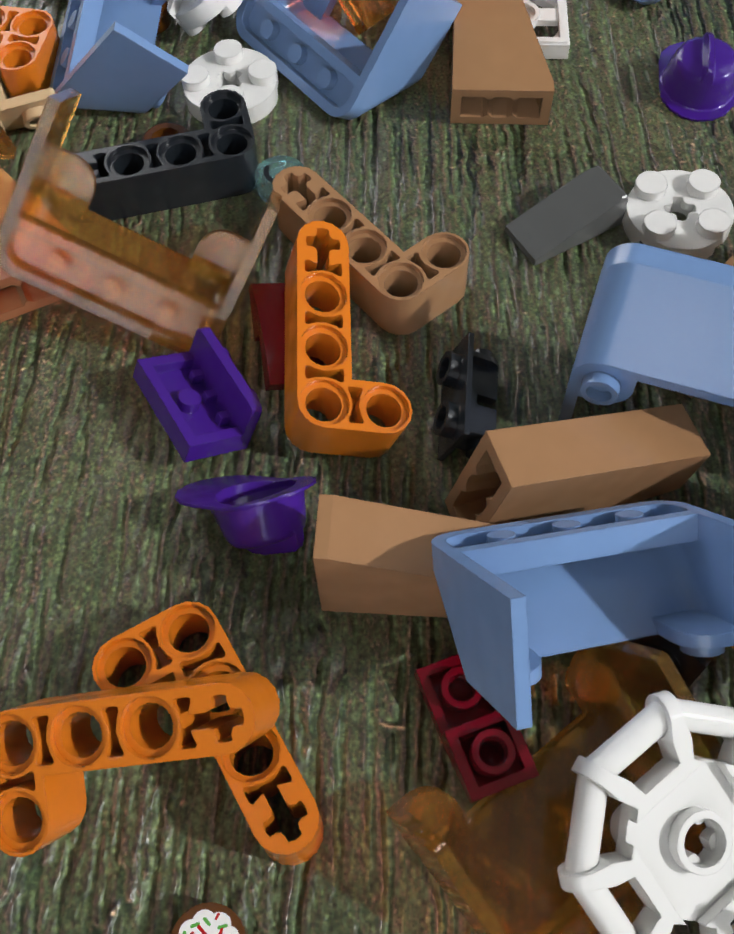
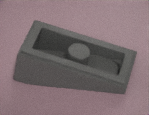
(569, 216)

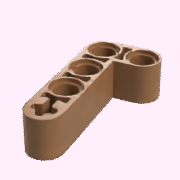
(388, 284)

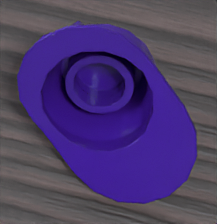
(697, 78)
(254, 510)

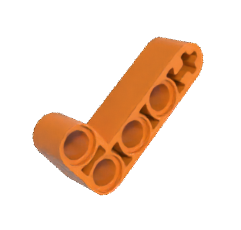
(27, 49)
(328, 337)
(157, 646)
(131, 736)

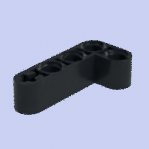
(181, 166)

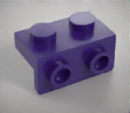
(200, 398)

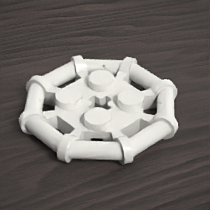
(655, 821)

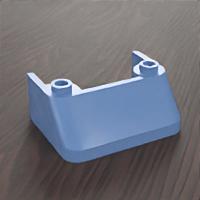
(113, 56)
(332, 62)
(659, 324)
(583, 585)

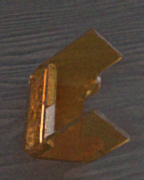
(110, 269)

